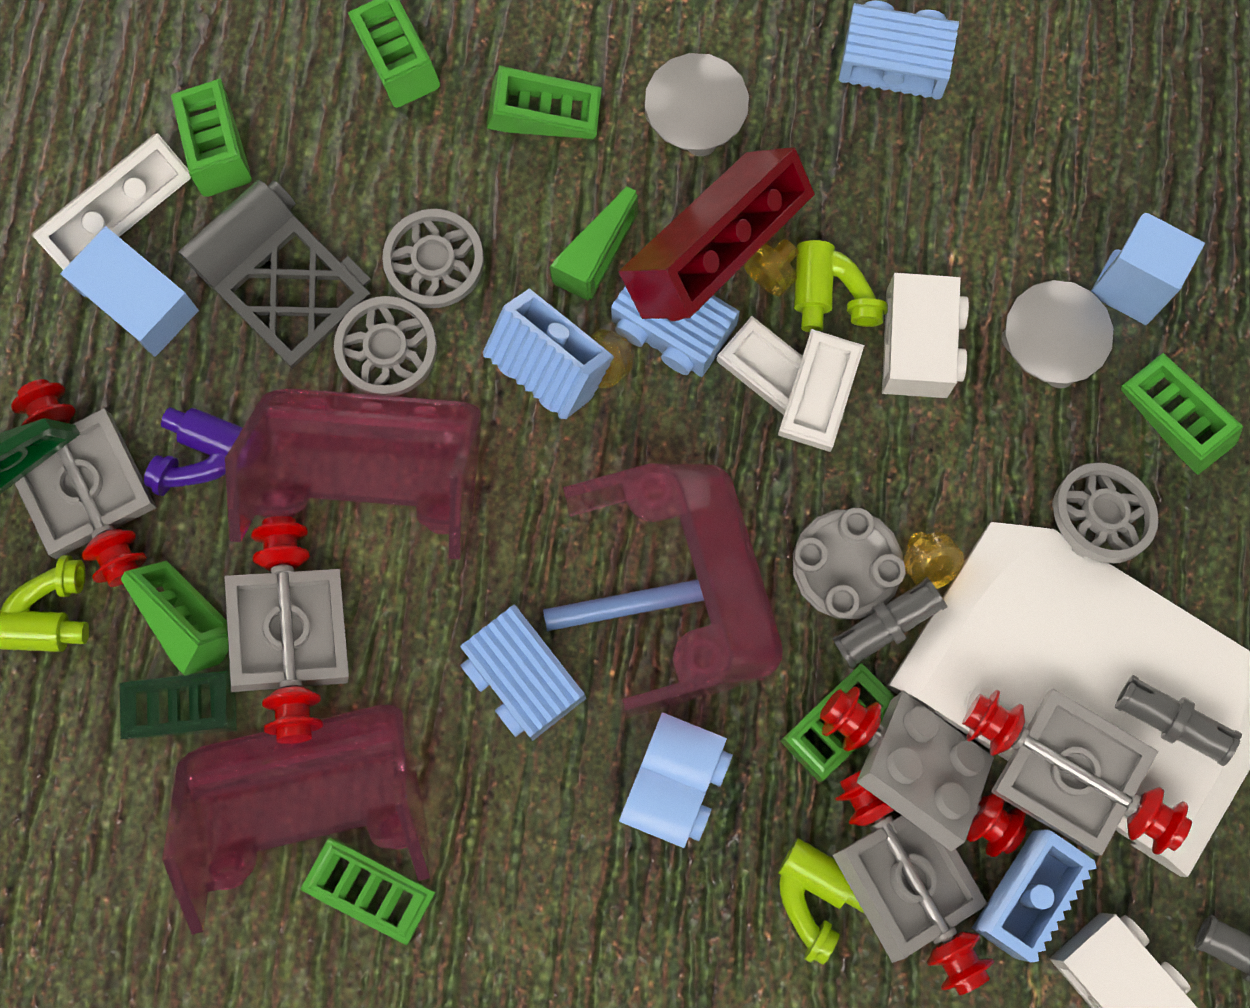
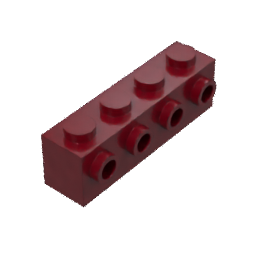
(717, 234)

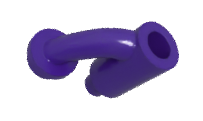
(199, 432)

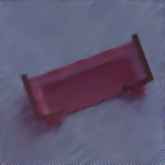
(357, 451)
(743, 635)
(274, 794)

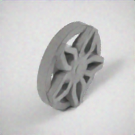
(433, 258)
(385, 346)
(1105, 513)

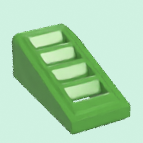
(407, 77)
(540, 122)
(221, 167)
(590, 254)
(1182, 441)
(189, 633)
(801, 747)
(323, 868)

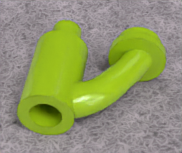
(813, 298)
(44, 630)
(818, 873)

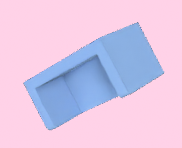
(1147, 269)
(130, 291)

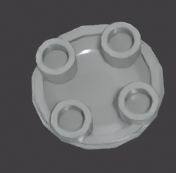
(696, 102)
(1058, 332)
(847, 563)

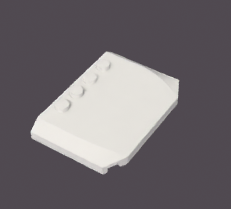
(1045, 619)

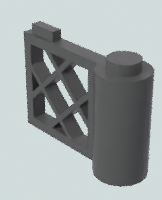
(249, 236)

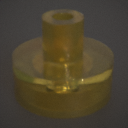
(771, 267)
(620, 349)
(933, 557)

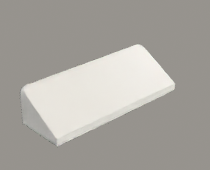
(114, 200)

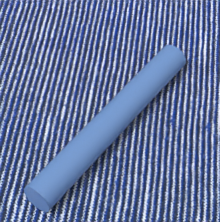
(623, 605)

